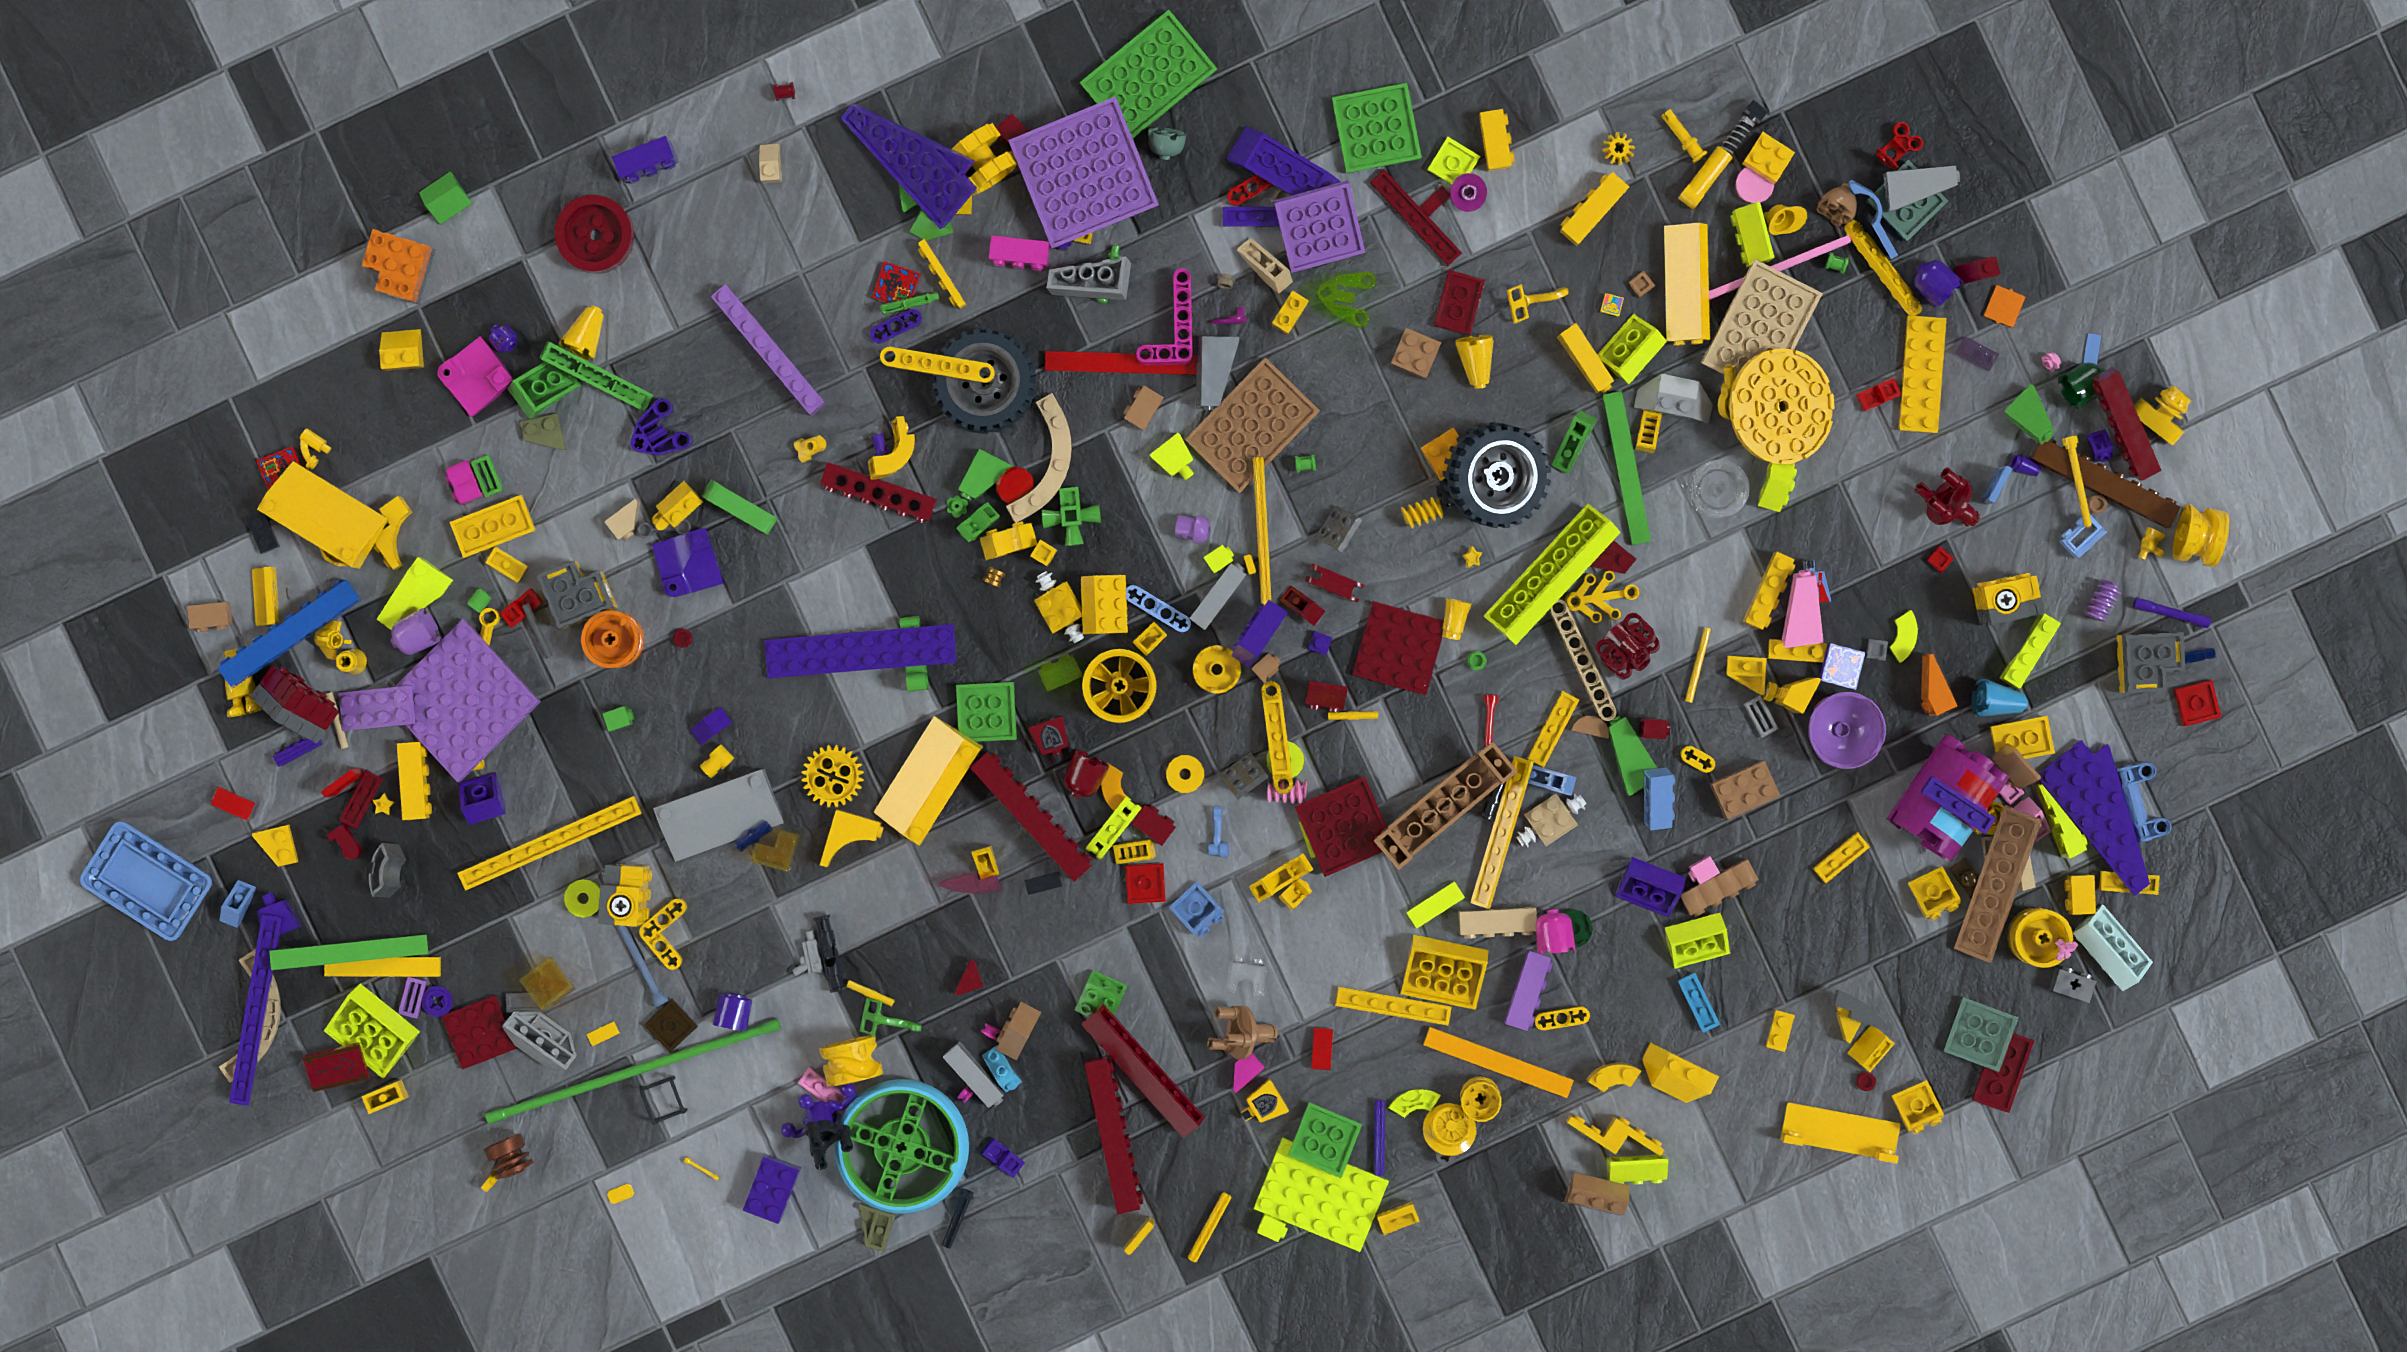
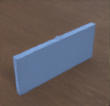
(2092, 348)

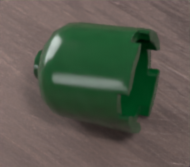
(2078, 384)

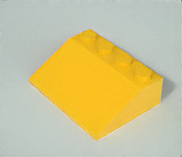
(1444, 972)

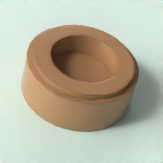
(2097, 504)

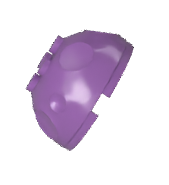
(1846, 730)

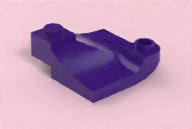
(687, 563)

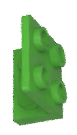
(1098, 991)

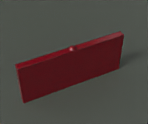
(1435, 201)

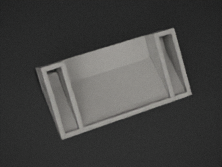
(718, 814)

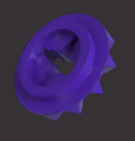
(427, 1001)

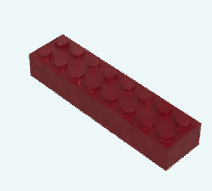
(1031, 816)
(1112, 1134)

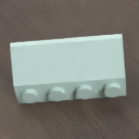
(2113, 948)

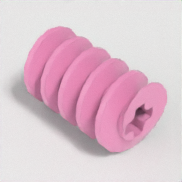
(1298, 791)

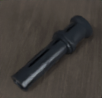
(1492, 802)

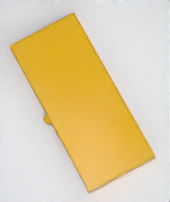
(603, 1033)

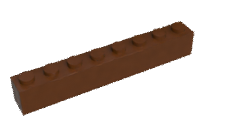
(2108, 484)

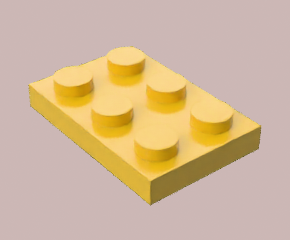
(2028, 736)

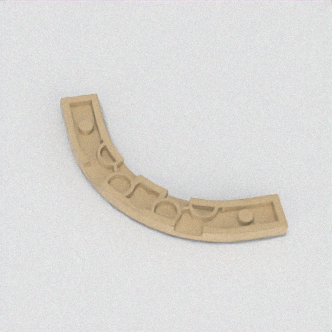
(1058, 464)
(271, 1019)

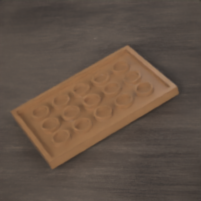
(1252, 422)

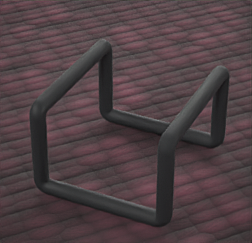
(682, 1110)

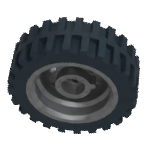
(1015, 391)
(1525, 485)

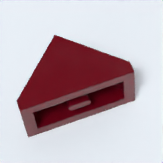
(971, 979)

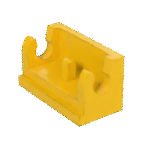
(1397, 1218)

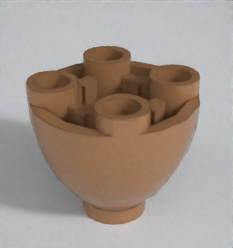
(1838, 205)

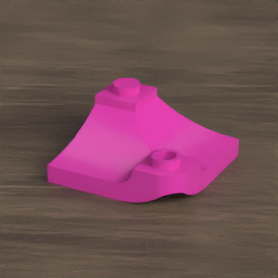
(475, 376)

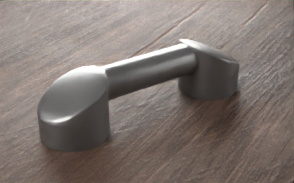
(647, 529)

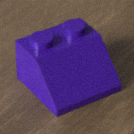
(481, 798)

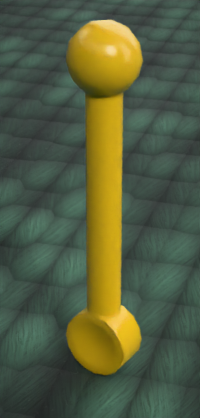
(687, 1160)

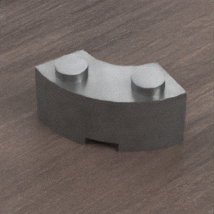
(386, 870)

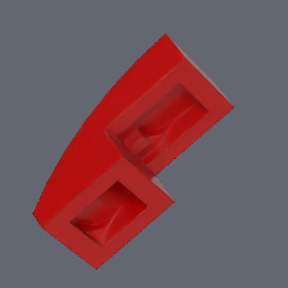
(1878, 394)
(514, 613)
(232, 803)
(1322, 1049)

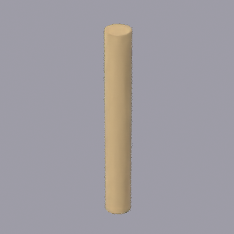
(338, 725)

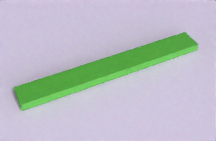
(1626, 468)
(348, 952)

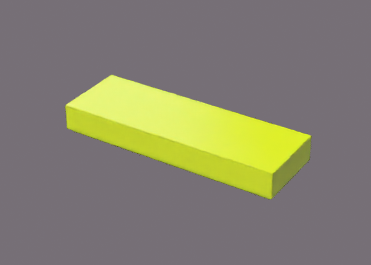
(1435, 904)

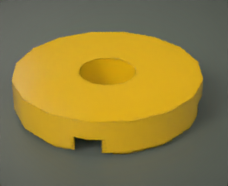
(1173, 774)

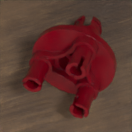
(1949, 500)

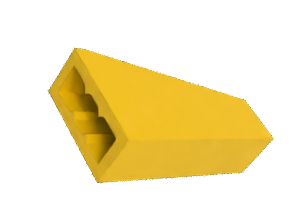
(1586, 358)

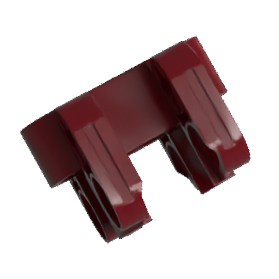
(1628, 646)

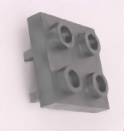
(1339, 529)
(1244, 776)

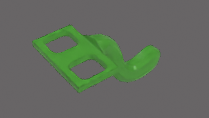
(877, 1019)

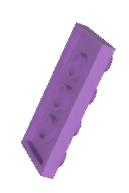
(377, 708)

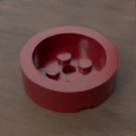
(575, 228)

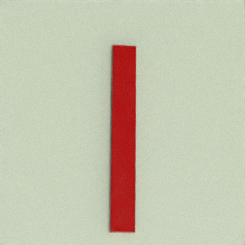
(1113, 363)

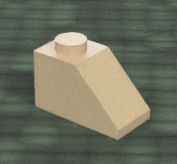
(770, 164)
(624, 521)

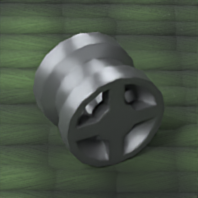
(1448, 1160)

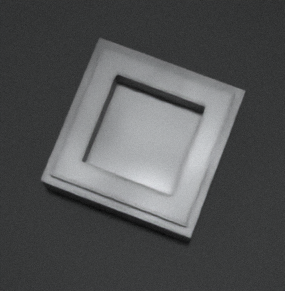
(1876, 649)

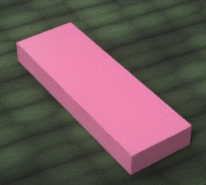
(817, 1086)

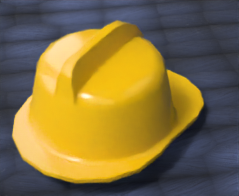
(1785, 219)

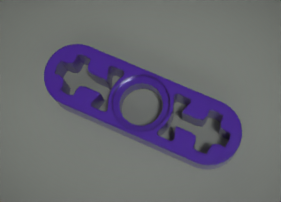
(906, 315)

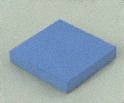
(1996, 485)

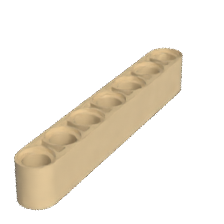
(1588, 667)

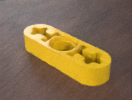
(1575, 1010)

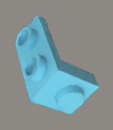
(1001, 1069)

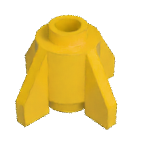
(328, 638)

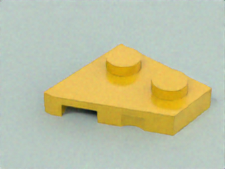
(1748, 672)
(278, 844)

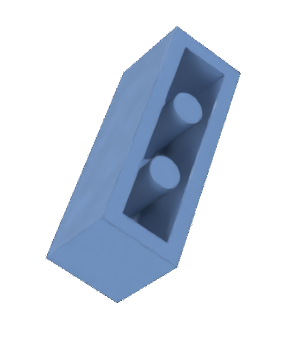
(1658, 798)

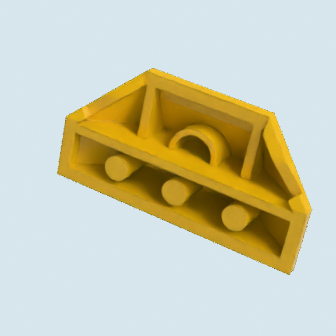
(1677, 1075)

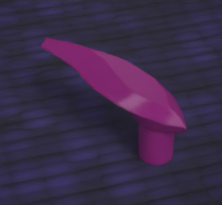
(1238, 319)

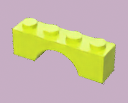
(2034, 646)

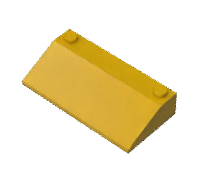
(323, 515)
(927, 780)

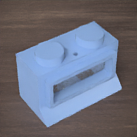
(2081, 538)

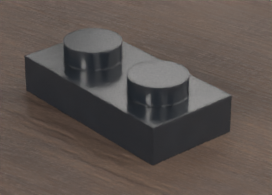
(263, 532)

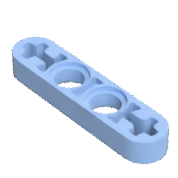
(1159, 605)

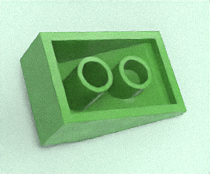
(542, 388)

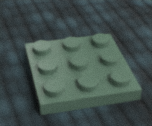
(1912, 217)
(1981, 1034)

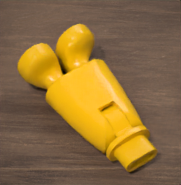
(244, 689)

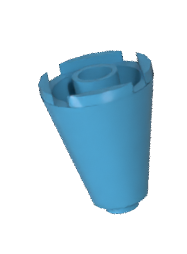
(1995, 699)

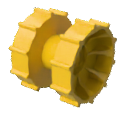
(987, 166)

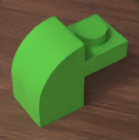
(978, 522)

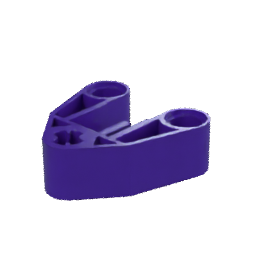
(650, 419)

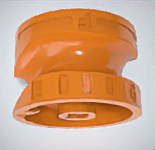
(597, 641)

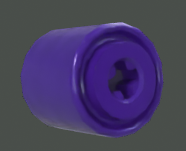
(732, 1011)

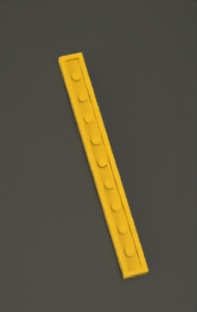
(549, 843)

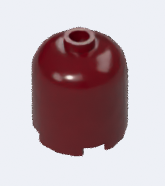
(1084, 774)

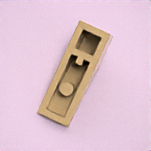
(1265, 265)

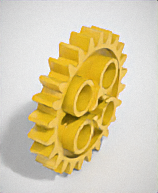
(826, 792)

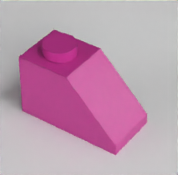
(1245, 1071)

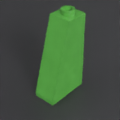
(1630, 755)

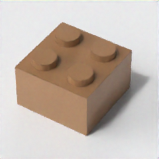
(1415, 353)

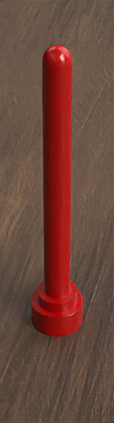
(1491, 702)

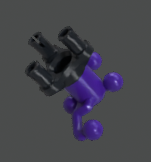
(820, 1124)

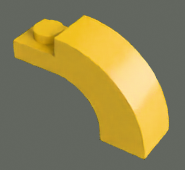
(1280, 877)

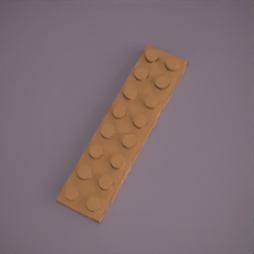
(1998, 884)

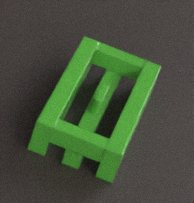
(499, 486)

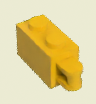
(676, 506)

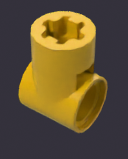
(718, 760)

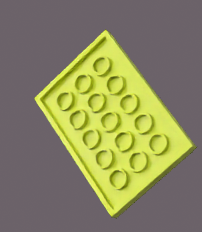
(1319, 1201)

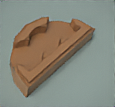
(1592, 726)

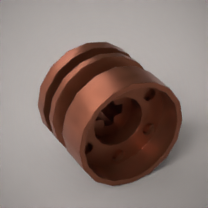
(508, 1156)

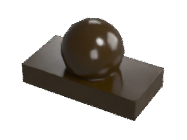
(1965, 876)

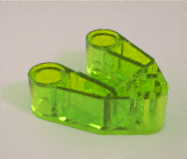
(1348, 281)

